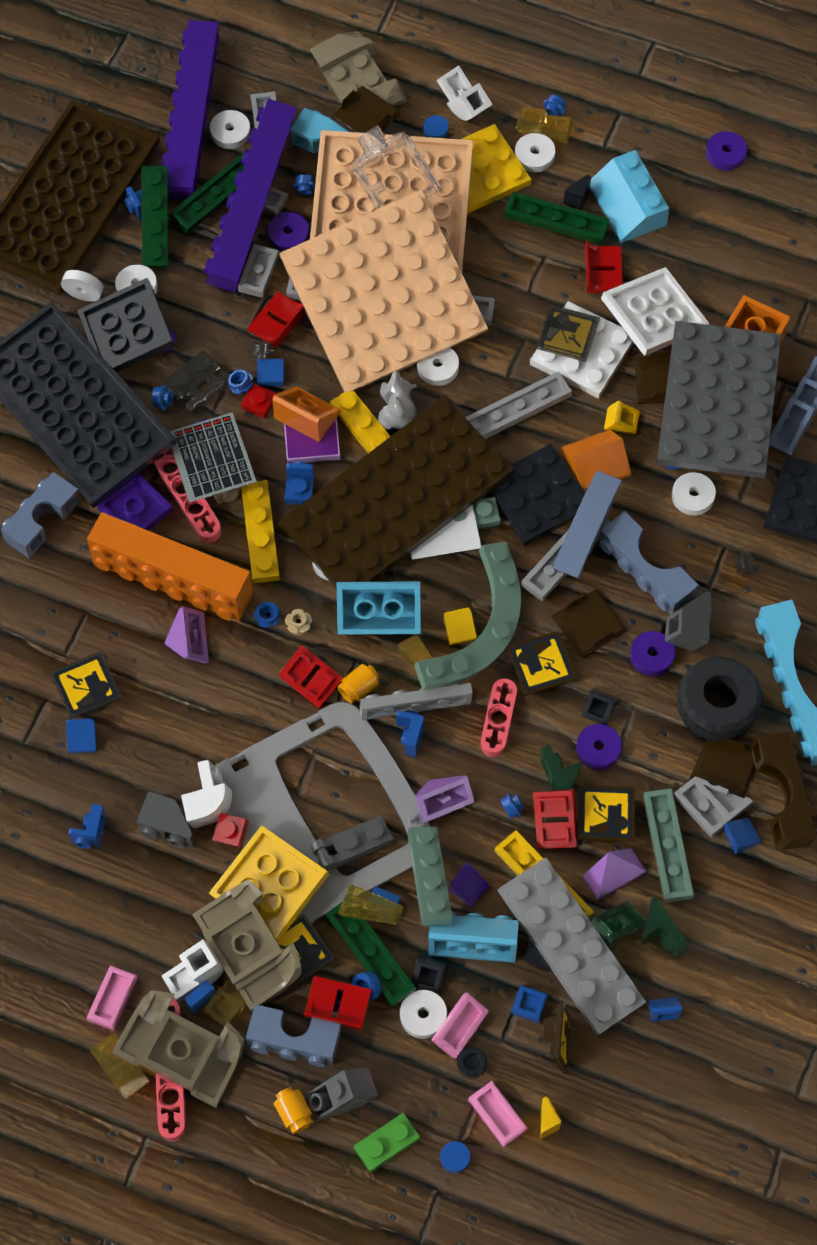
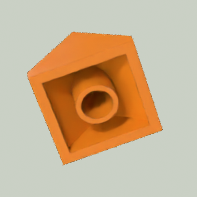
(304, 412)
(599, 452)

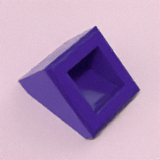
(468, 885)

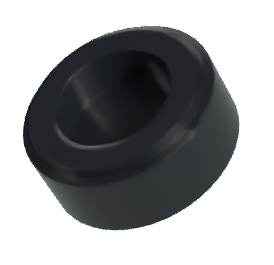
(471, 1063)

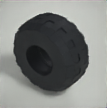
(726, 676)

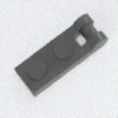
(352, 843)

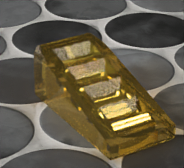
(413, 651)
(369, 906)

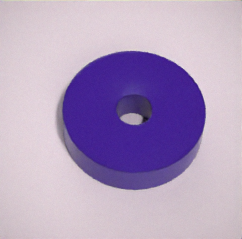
(726, 141)
(287, 222)
(649, 664)
(601, 735)

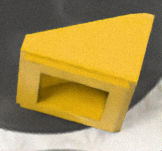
(622, 418)
(459, 626)
(549, 1119)

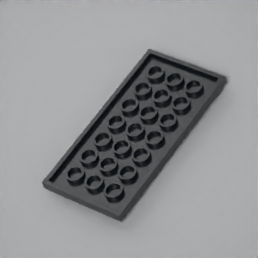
(77, 406)

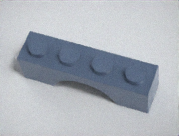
(669, 587)

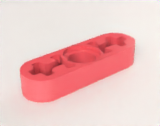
(490, 726)

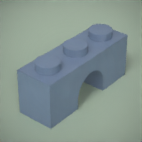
(52, 496)
(316, 1045)

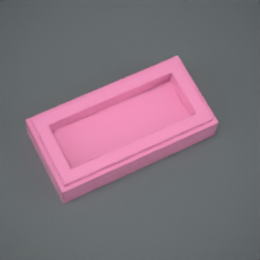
(112, 998)
(460, 1025)
(497, 1114)

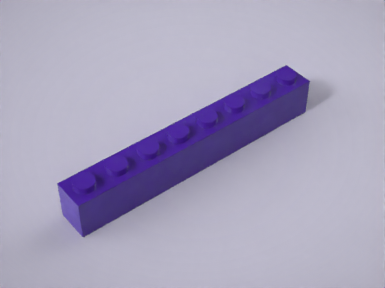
(191, 108)
(250, 196)

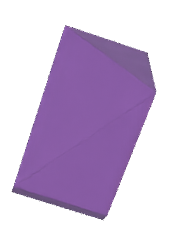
(189, 635)
(443, 796)
(613, 872)

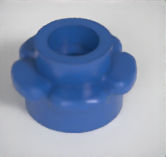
(555, 106)
(305, 184)
(240, 382)
(162, 397)
(263, 609)
(512, 805)

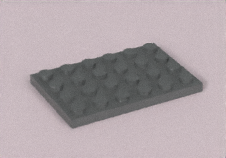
(719, 399)

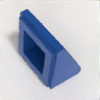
(81, 735)
(741, 835)
(664, 1009)

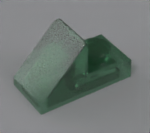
(552, 765)
(617, 923)
(660, 923)

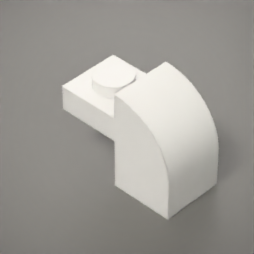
(463, 98)
(207, 804)
(197, 966)

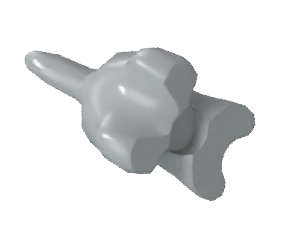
(399, 405)

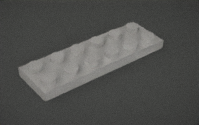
(571, 946)

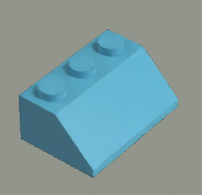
(629, 197)
(378, 608)
(475, 938)

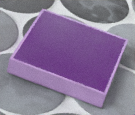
(305, 449)

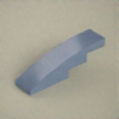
(797, 414)
(587, 524)

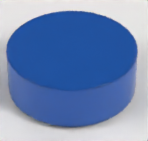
(436, 127)
(370, 981)
(455, 1157)

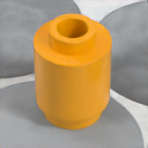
(359, 683)
(293, 1110)

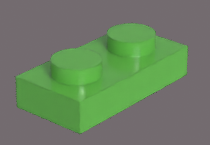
(386, 1142)

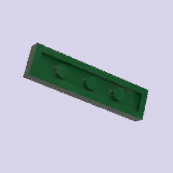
(207, 198)
(155, 217)
(556, 218)
(372, 955)

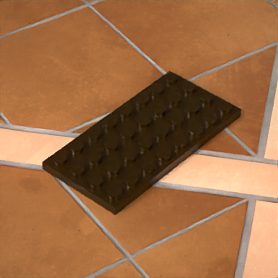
(69, 194)
(396, 496)

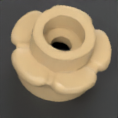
(298, 628)

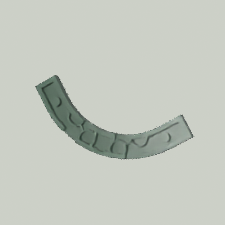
(498, 631)

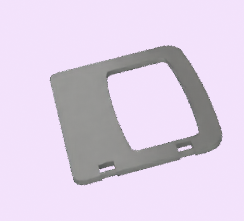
(265, 801)

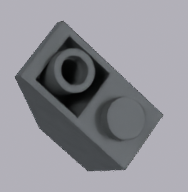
(690, 623)
(164, 820)
(341, 1093)

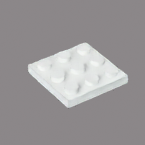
(650, 308)
(605, 356)

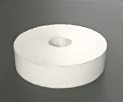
(227, 120)
(535, 143)
(134, 274)
(82, 285)
(439, 375)
(693, 483)
(419, 1001)

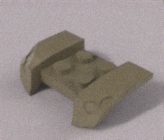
(349, 65)
(247, 945)
(180, 1048)

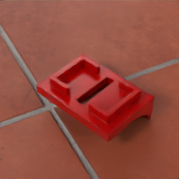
(602, 258)
(283, 309)
(299, 669)
(555, 804)
(323, 998)

